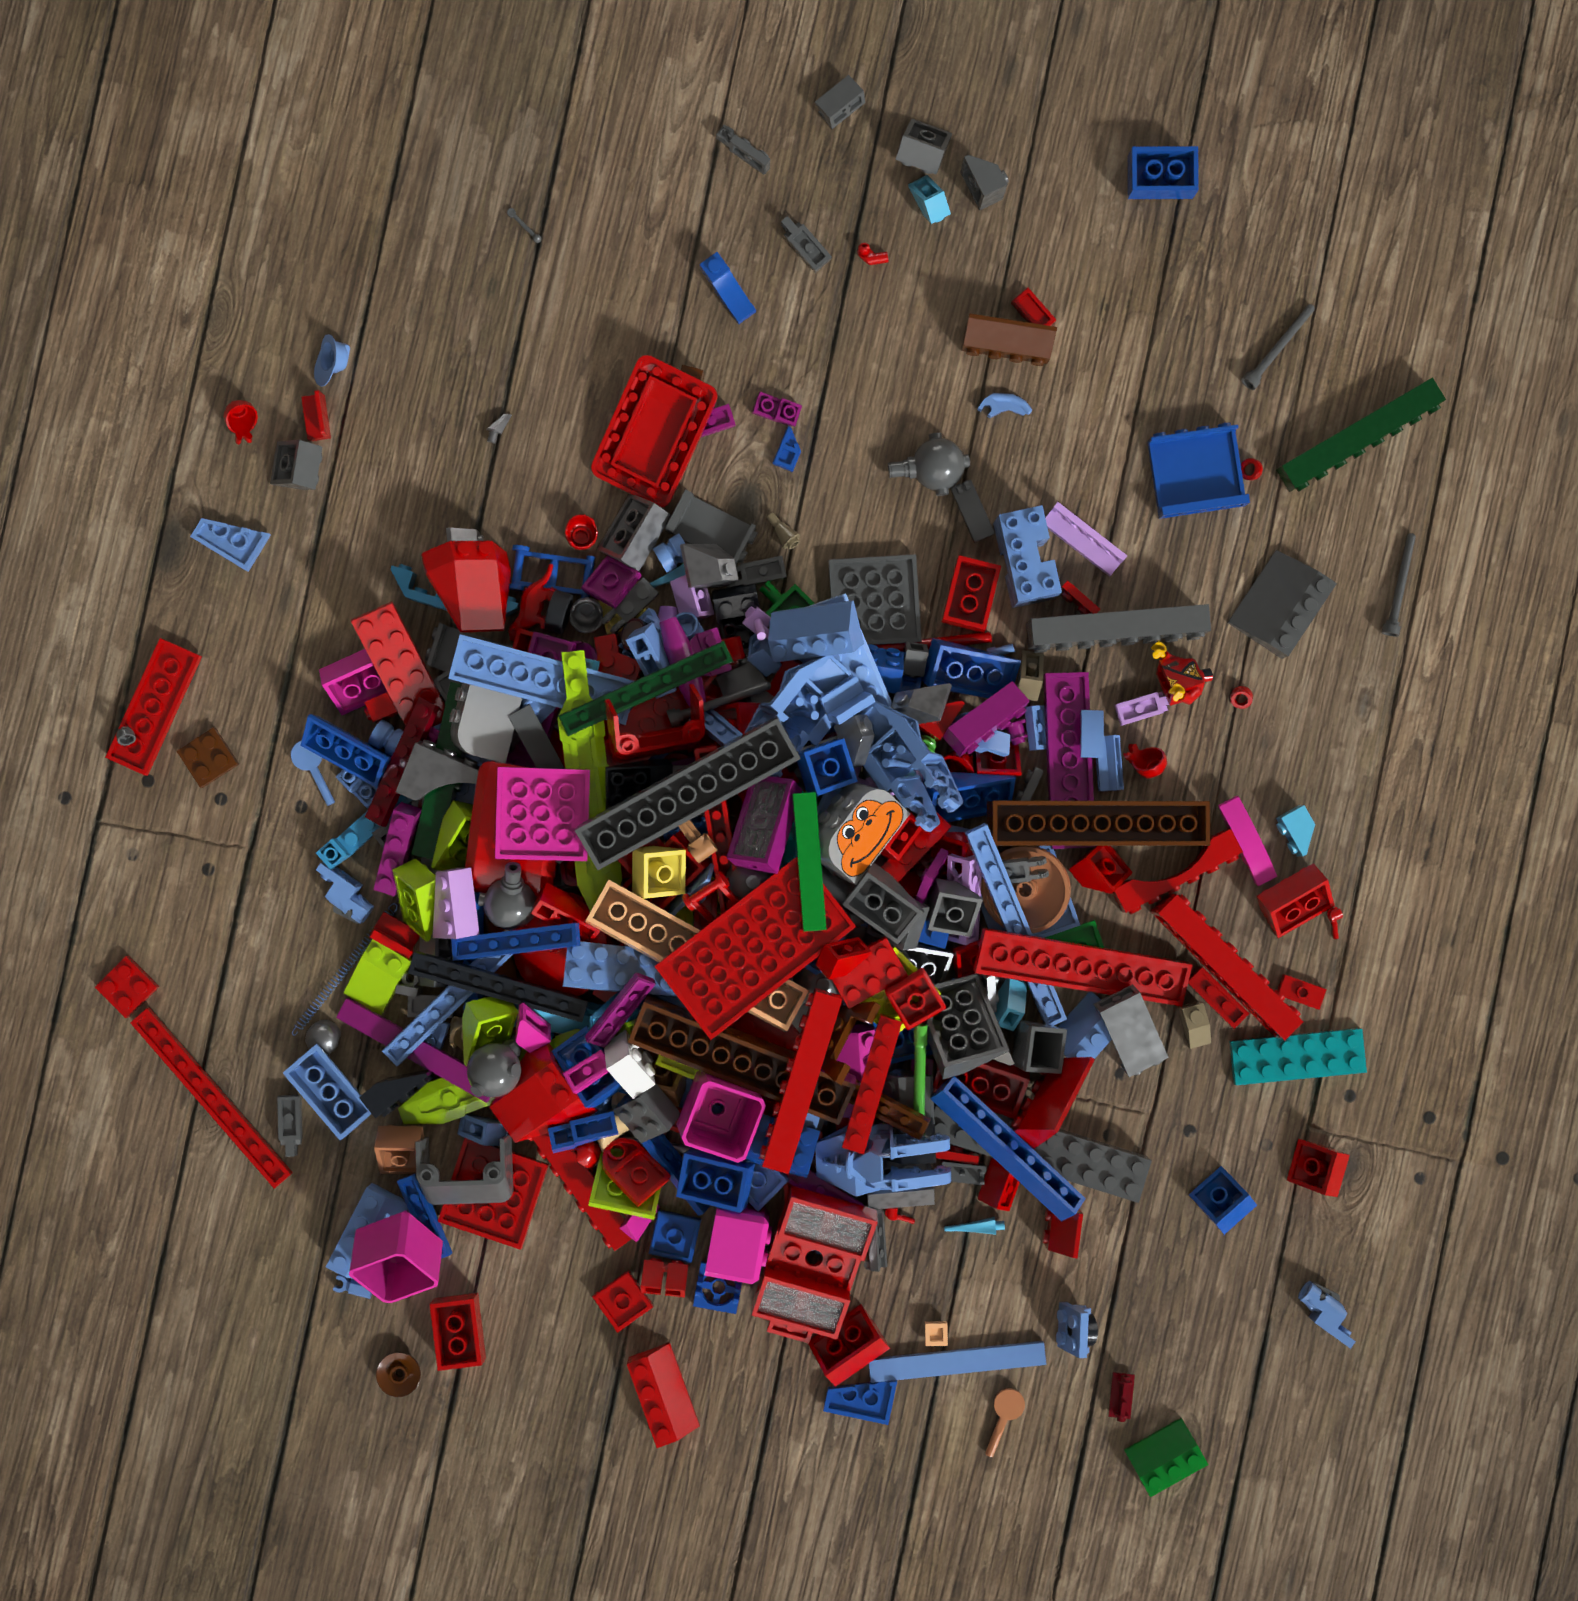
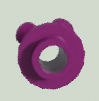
(1016, 732)

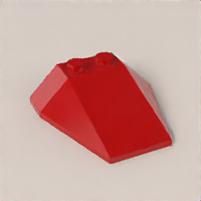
(471, 583)
(539, 1098)

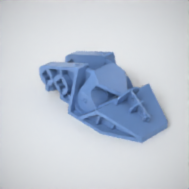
(800, 701)
(895, 756)
(864, 1172)

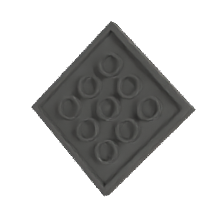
(882, 594)

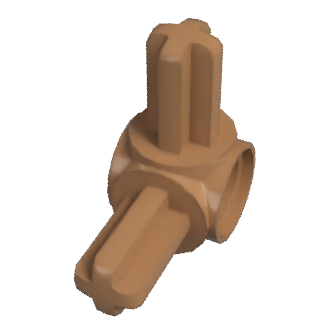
(700, 845)

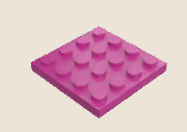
(540, 813)

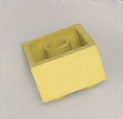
(658, 871)

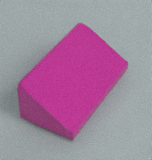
(635, 1226)

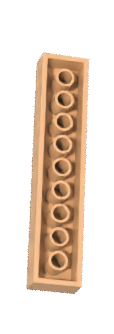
(660, 933)

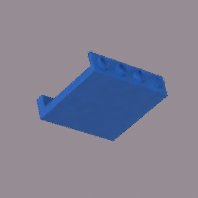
(1196, 471)

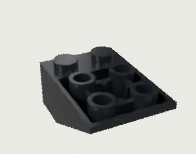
(730, 611)
(630, 778)
(384, 1095)

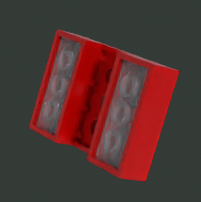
(807, 1296)

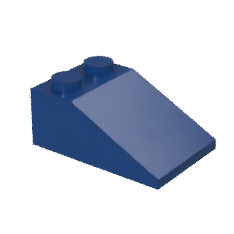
(573, 1052)

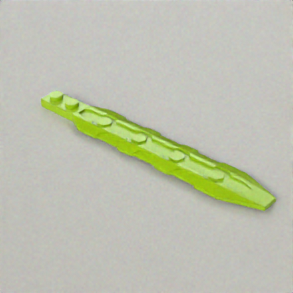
(586, 752)
(444, 1102)

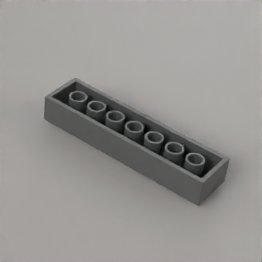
(1120, 626)

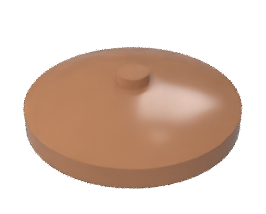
(1040, 899)

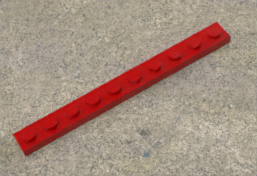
(211, 1097)

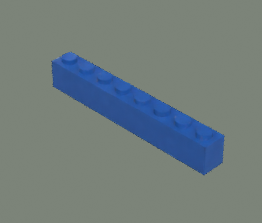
(1008, 1148)

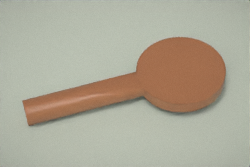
(1009, 1406)

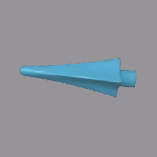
(674, 574)
(985, 1226)

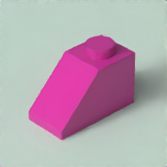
(531, 1029)

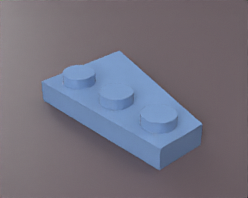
(232, 542)

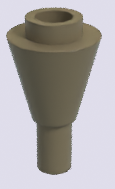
(788, 537)

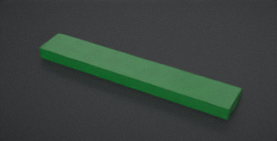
(809, 861)

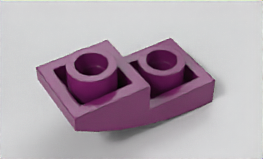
(776, 409)

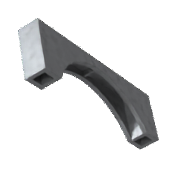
(434, 768)

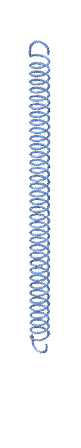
(340, 976)

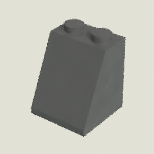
(1039, 1047)

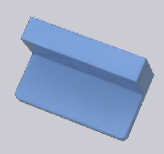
(845, 701)

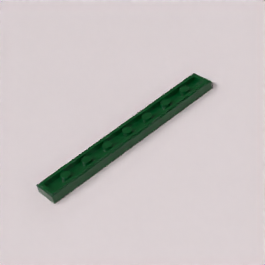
(646, 687)

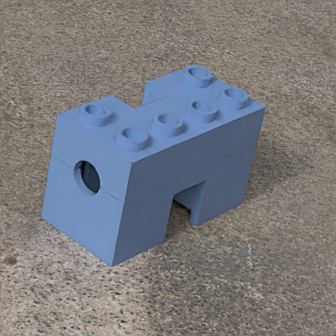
(1018, 539)

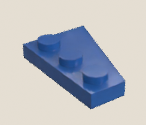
(862, 1400)

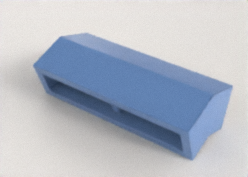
(1110, 766)

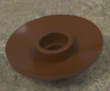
(391, 1382)

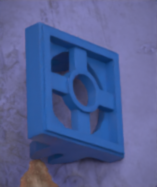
(702, 1302)

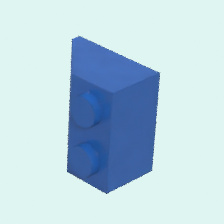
(1223, 1200)

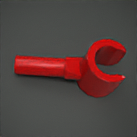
(1333, 915)
(891, 1214)

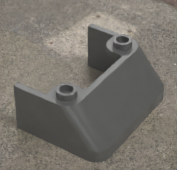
(494, 1188)

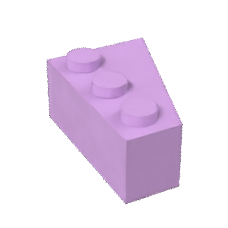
(455, 905)

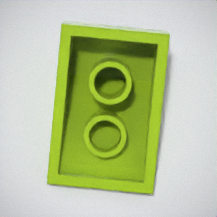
(453, 837)
(416, 896)
(377, 976)
(486, 1022)

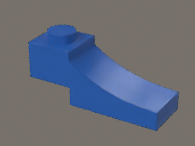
(727, 288)
(582, 1131)

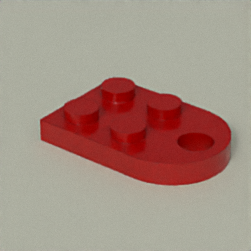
(635, 1171)

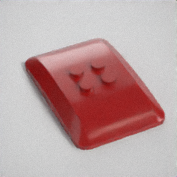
(654, 431)
(483, 837)

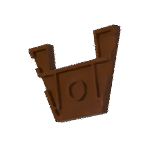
(843, 1026)

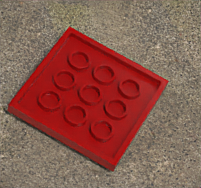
(502, 1221)

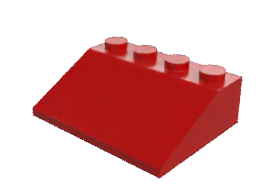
(1051, 1101)

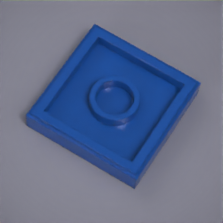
(675, 1236)

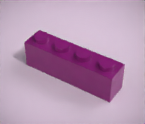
(986, 718)
(397, 846)

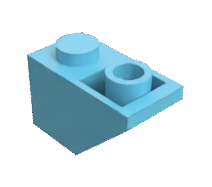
(1297, 828)
(1011, 1003)

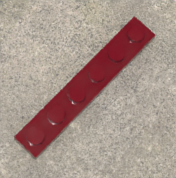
(415, 731)

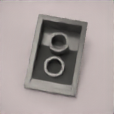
(883, 904)

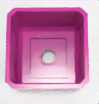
(725, 1133)
(739, 1244)
(396, 1257)

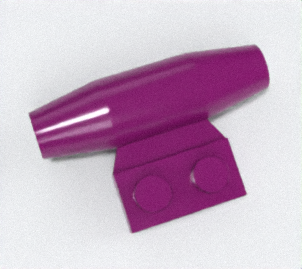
(679, 647)

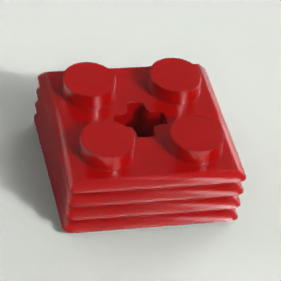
(908, 1010)

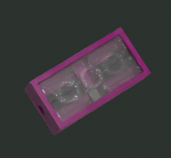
(764, 825)

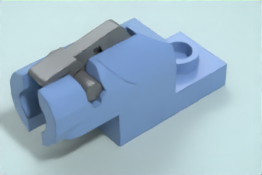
(344, 894)
(1326, 1310)

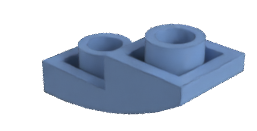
(1092, 733)
(998, 744)
(360, 788)

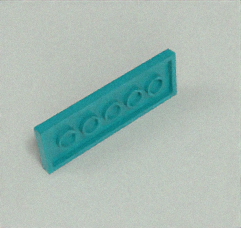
(1298, 1056)

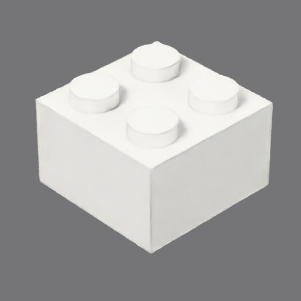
(629, 1065)

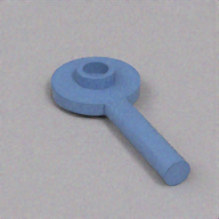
(310, 761)

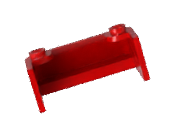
(630, 746)

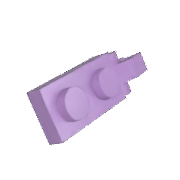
(1141, 708)

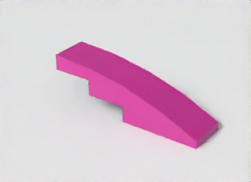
(1254, 852)

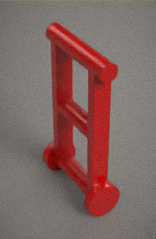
(693, 901)

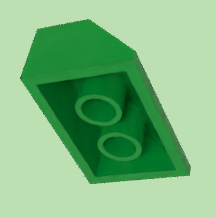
(1166, 1457)

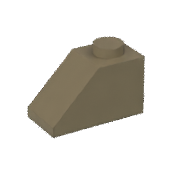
(1030, 674)
(1195, 1024)

